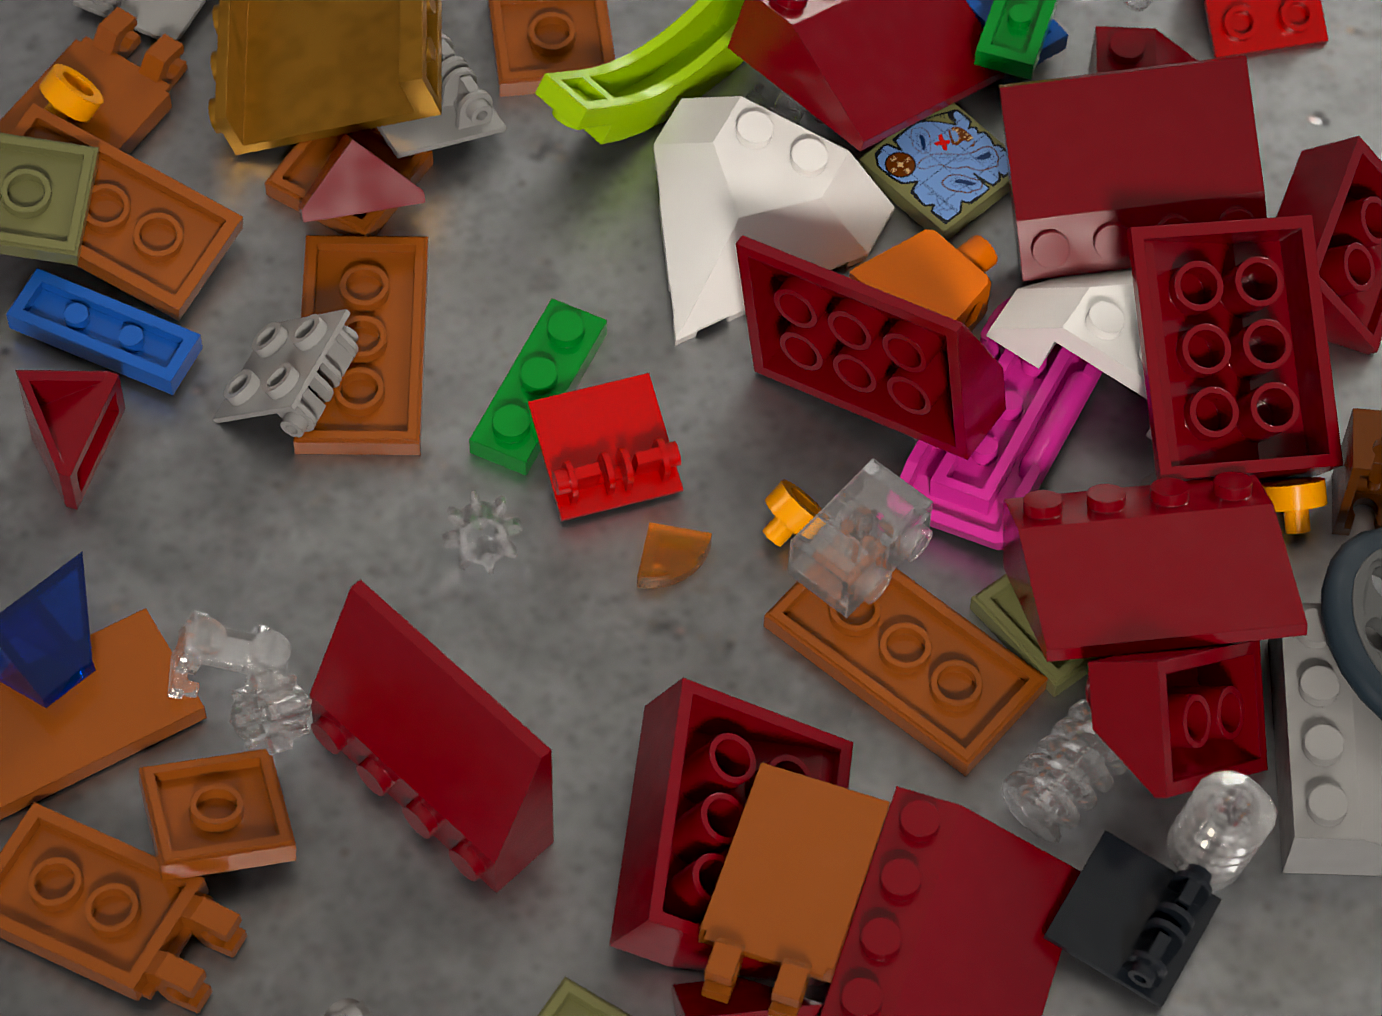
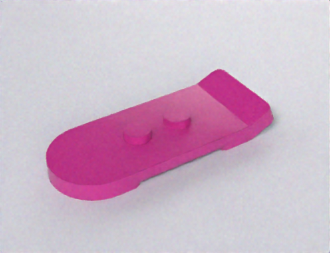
(1016, 450)

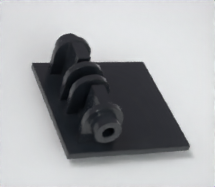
(1134, 917)

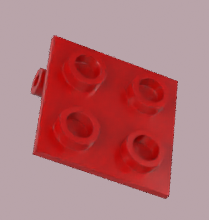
(1263, 25)
(606, 446)

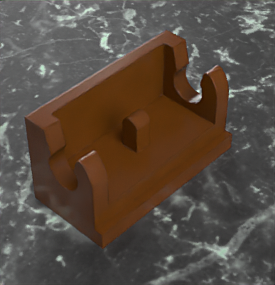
(1361, 474)

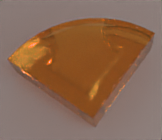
(671, 555)

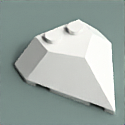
(751, 173)
(1084, 314)

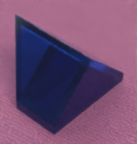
(48, 637)

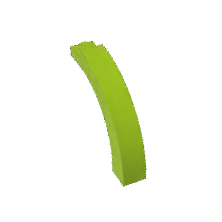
(651, 80)

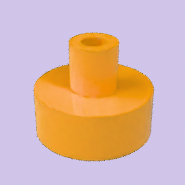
(70, 94)
(1295, 498)
(791, 509)

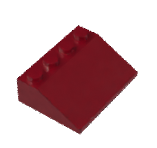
(865, 62)
(1126, 154)
(1235, 348)
(868, 350)
(1151, 567)
(433, 741)
(685, 807)
(950, 919)

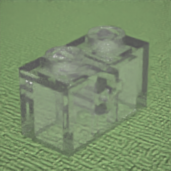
(861, 539)

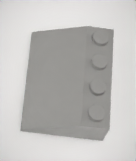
(1324, 759)

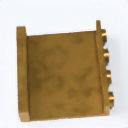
(322, 68)

